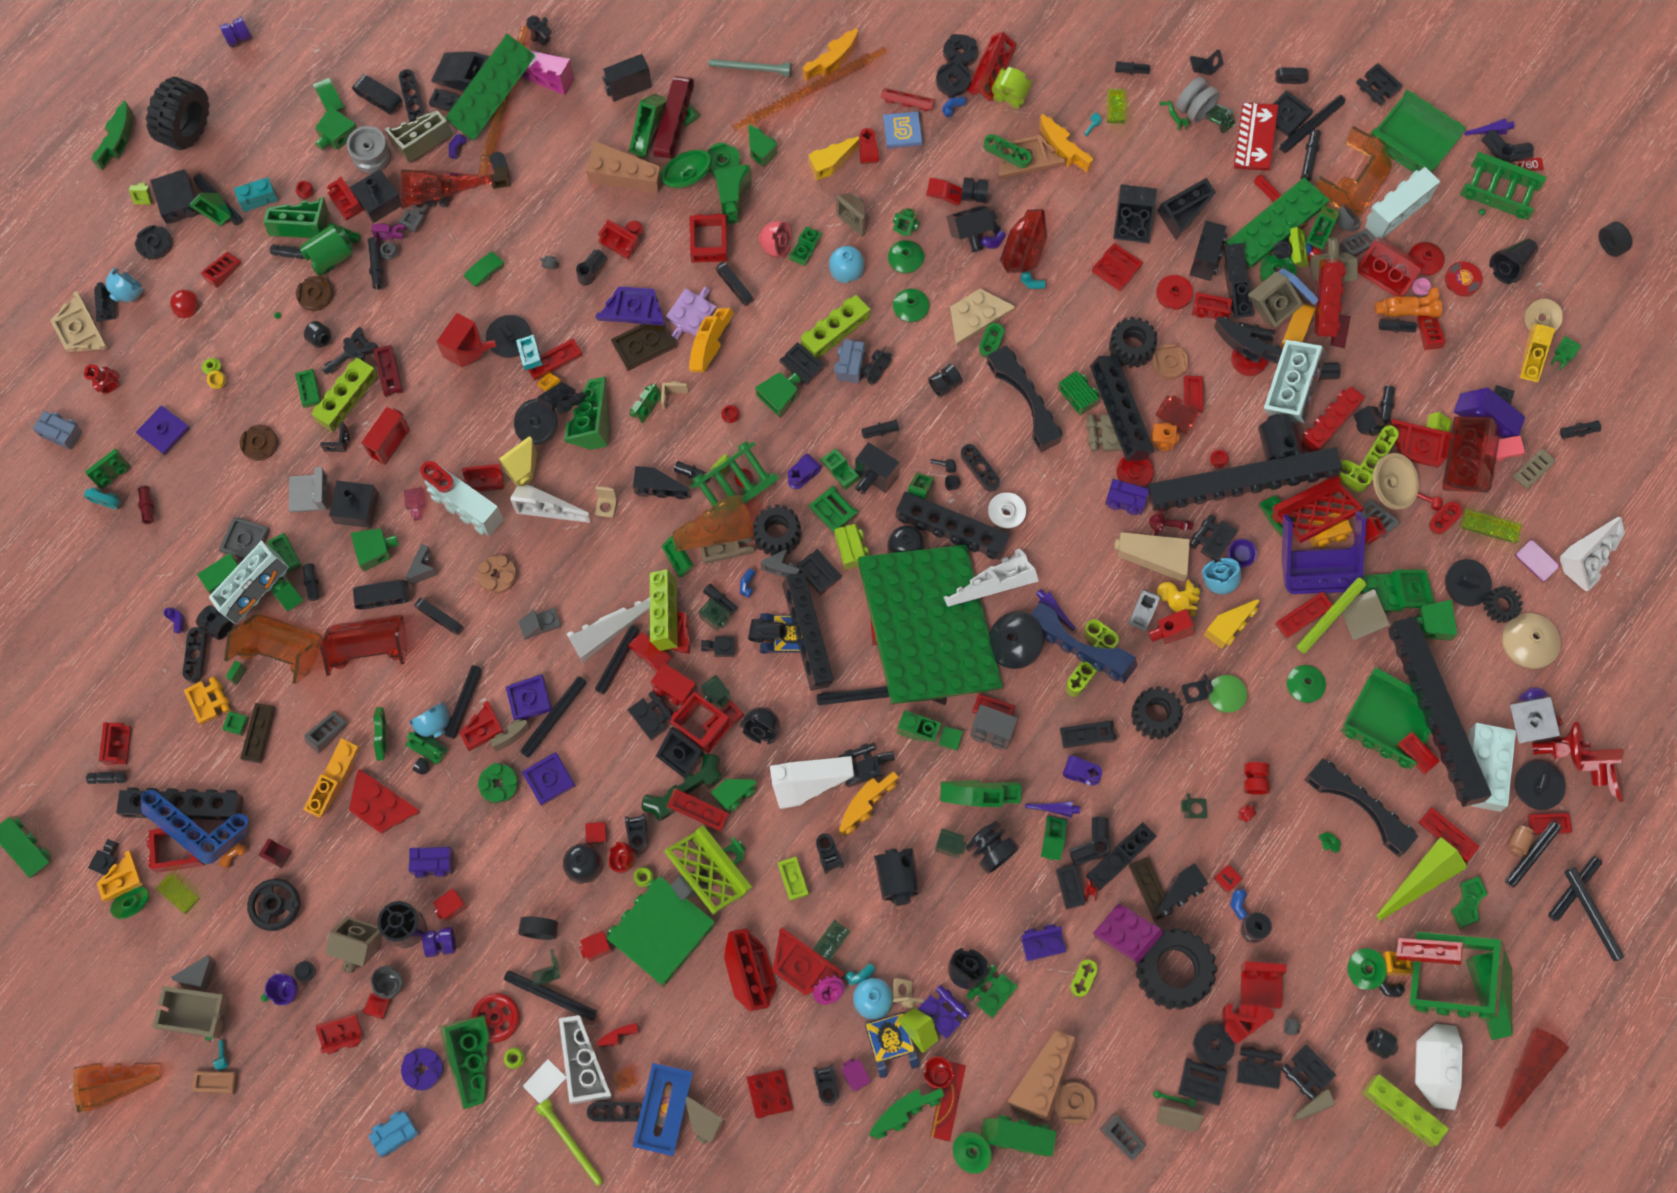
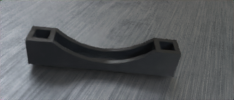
(1005, 367)
(1394, 833)

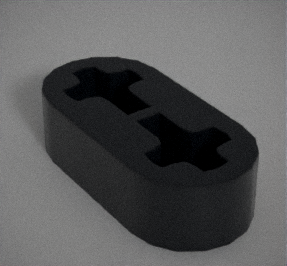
(1291, 75)

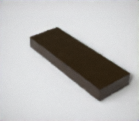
(257, 733)
(1148, 885)

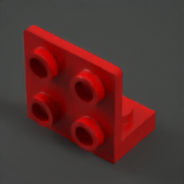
(1262, 984)

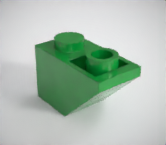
(762, 148)
(286, 593)
(918, 727)
(733, 792)

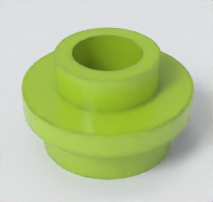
(205, 366)
(640, 871)
(514, 1051)

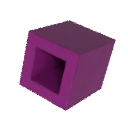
(855, 1074)

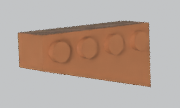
(622, 170)
(1044, 1079)

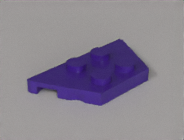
(632, 306)

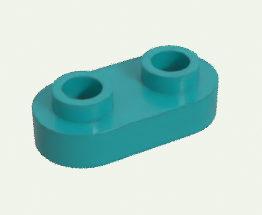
(96, 496)

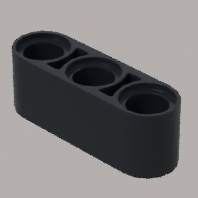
(377, 94)
(381, 594)

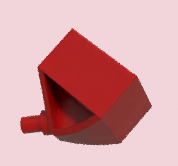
(462, 341)

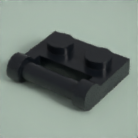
(1200, 1088)

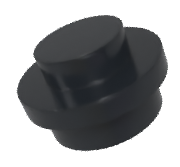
(1281, 250)
(304, 971)

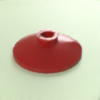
(1433, 263)

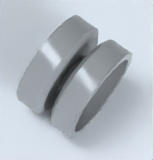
(1197, 99)
(368, 149)

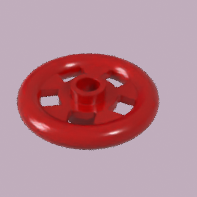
(502, 1001)

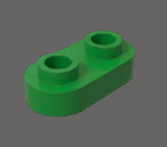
(990, 341)

